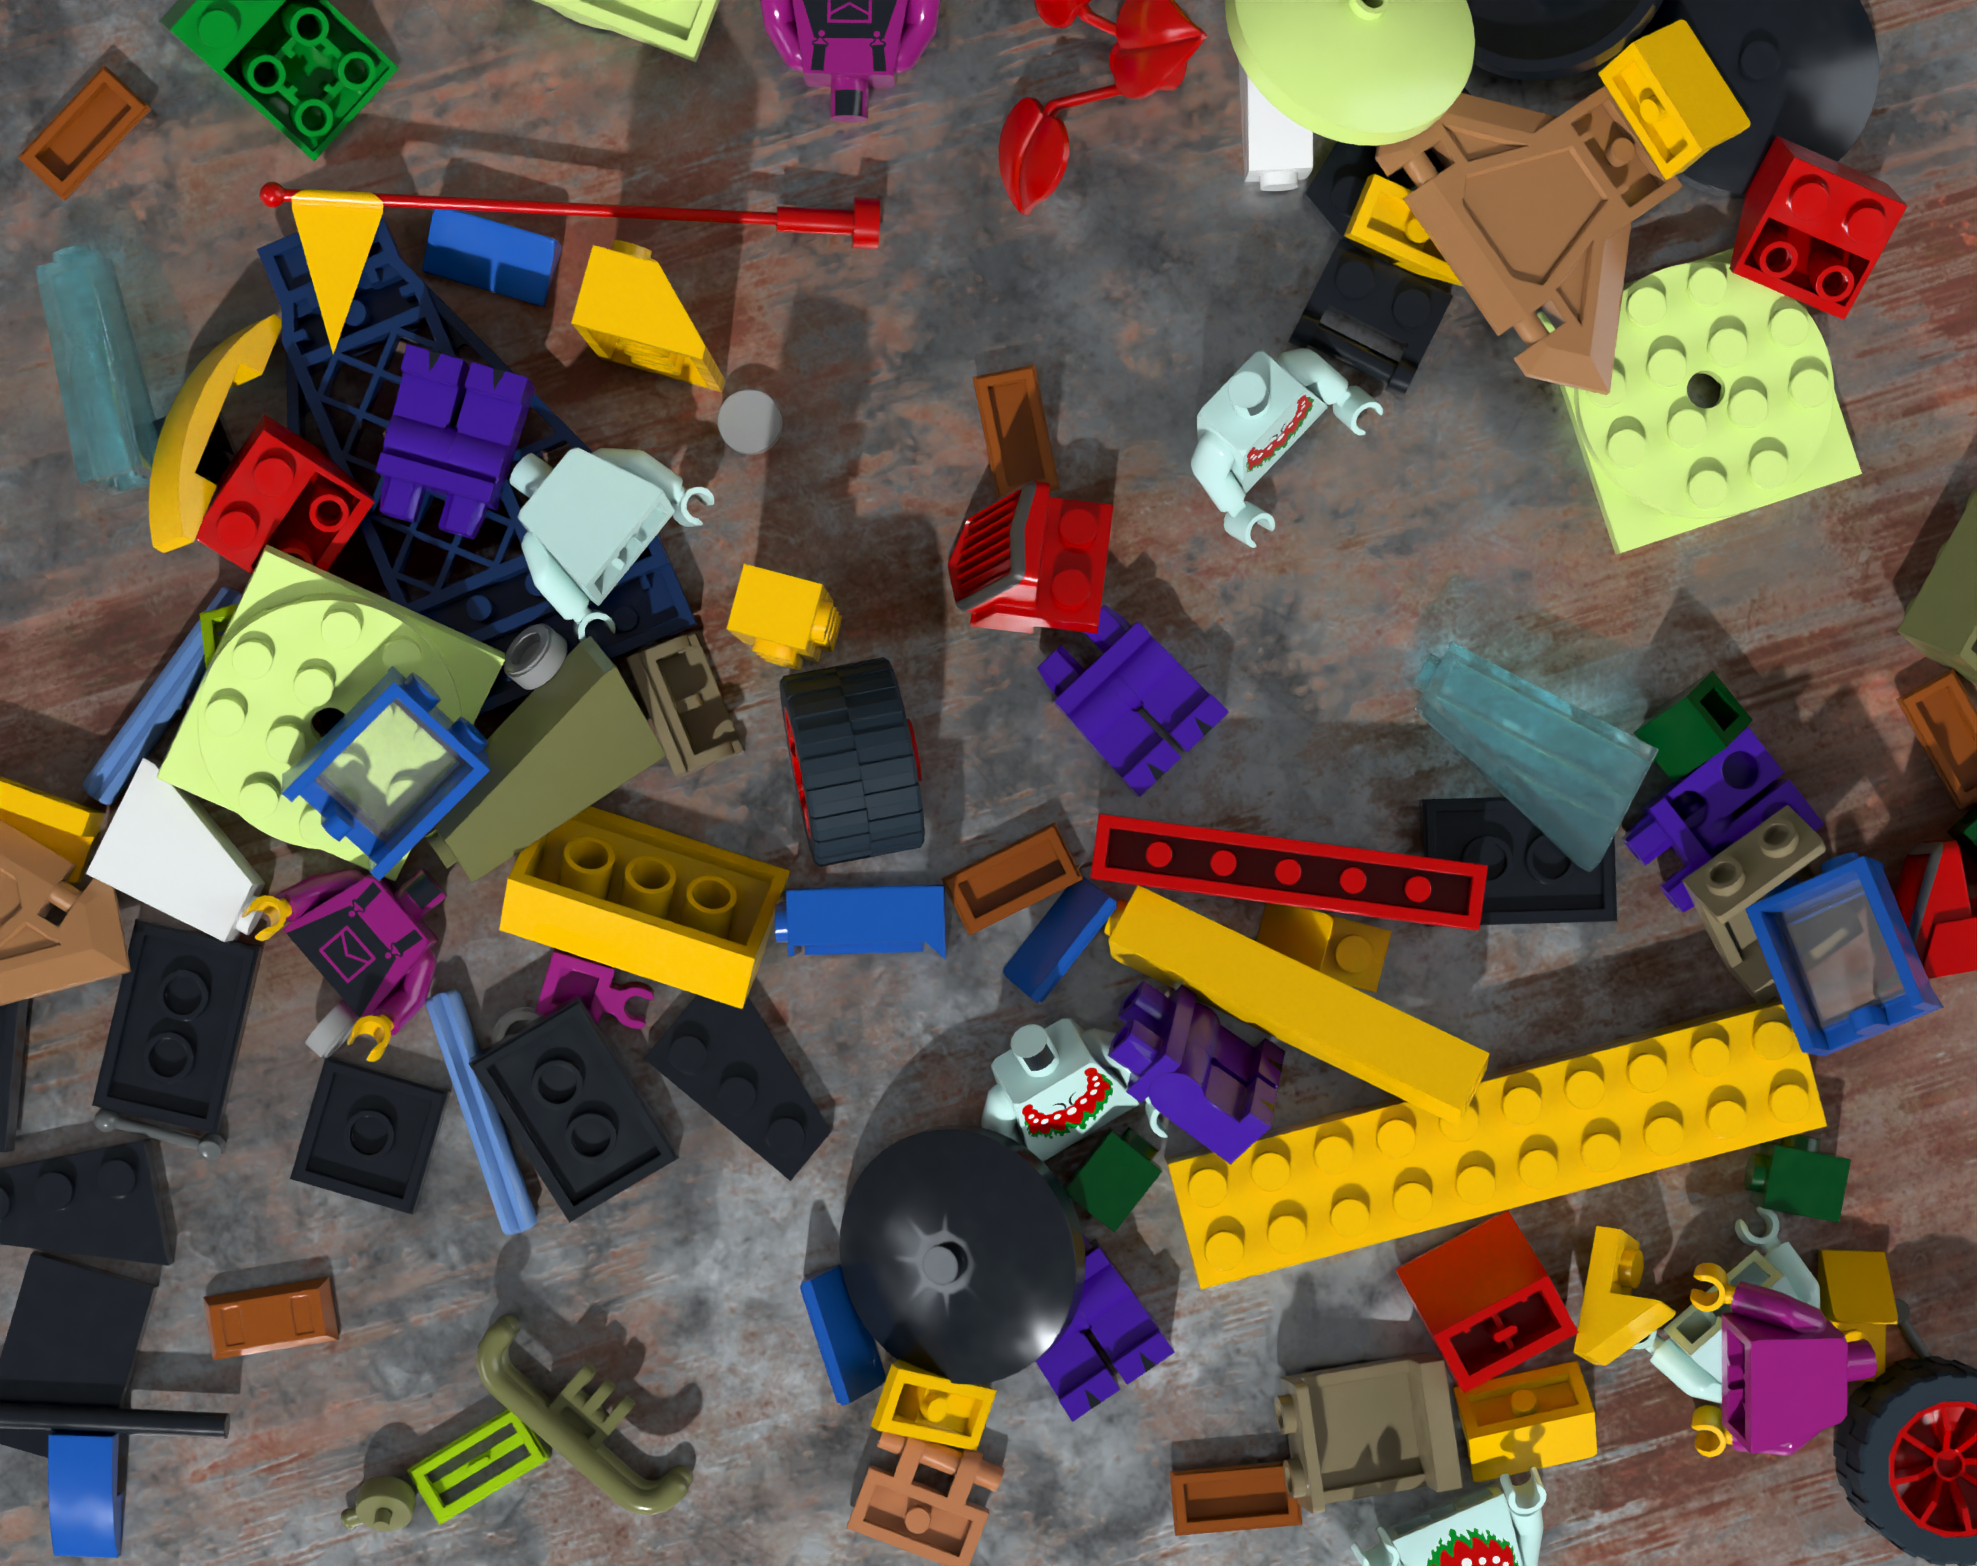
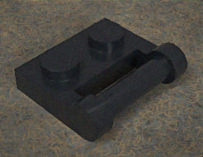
(1379, 300)

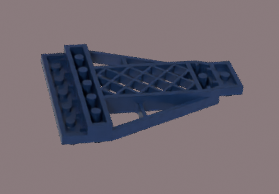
(498, 601)

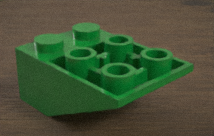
(288, 60)

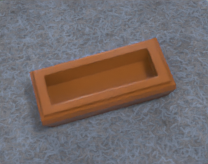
(84, 133)
(1015, 429)
(1947, 731)
(1011, 878)
(271, 1318)
(1232, 1499)

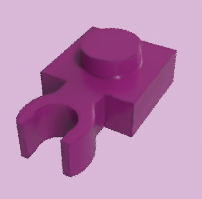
(572, 974)

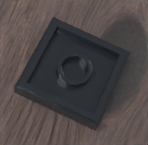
(370, 1134)

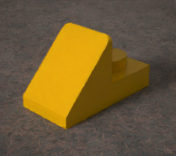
(1390, 227)
(1326, 943)
(1858, 1297)
(1609, 1315)
(932, 1407)

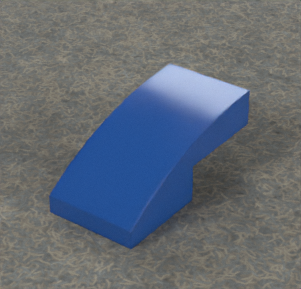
(84, 1494)

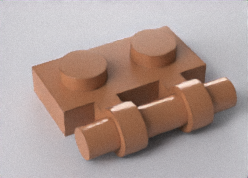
(919, 1516)

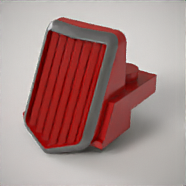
(1032, 562)
(1938, 908)

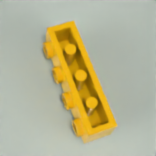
(783, 617)

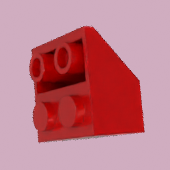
(1813, 227)
(283, 497)
(1486, 1301)

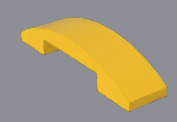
(175, 491)

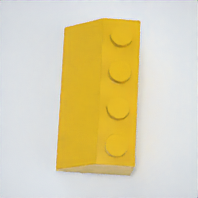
(638, 320)
(646, 903)

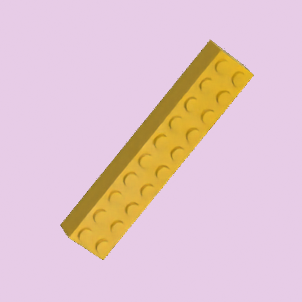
(1521, 1141)

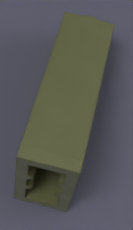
(549, 763)

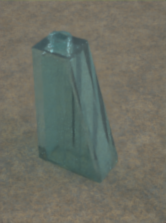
(98, 371)
(1538, 750)

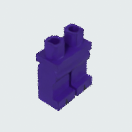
(452, 438)
(1110, 692)
(1698, 809)
(1197, 1069)
(1121, 1327)

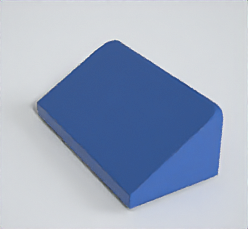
(491, 256)
(1059, 939)
(841, 1336)

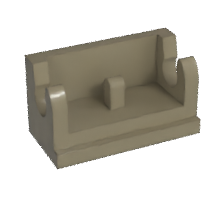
(685, 704)

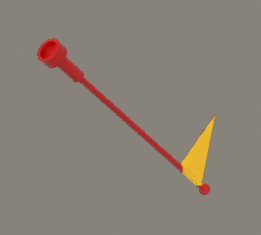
(341, 227)

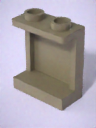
(1740, 877)
(1368, 1430)

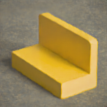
(1673, 97)
(52, 821)
(1527, 1421)

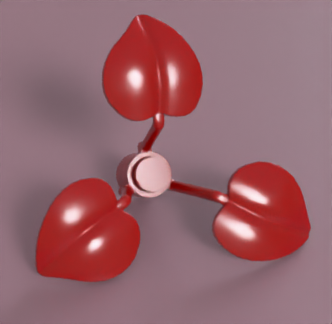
(1148, 56)

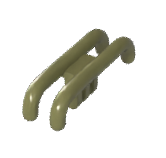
(576, 1424)

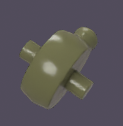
(382, 1505)

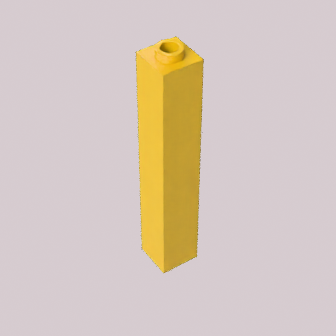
(1297, 1004)

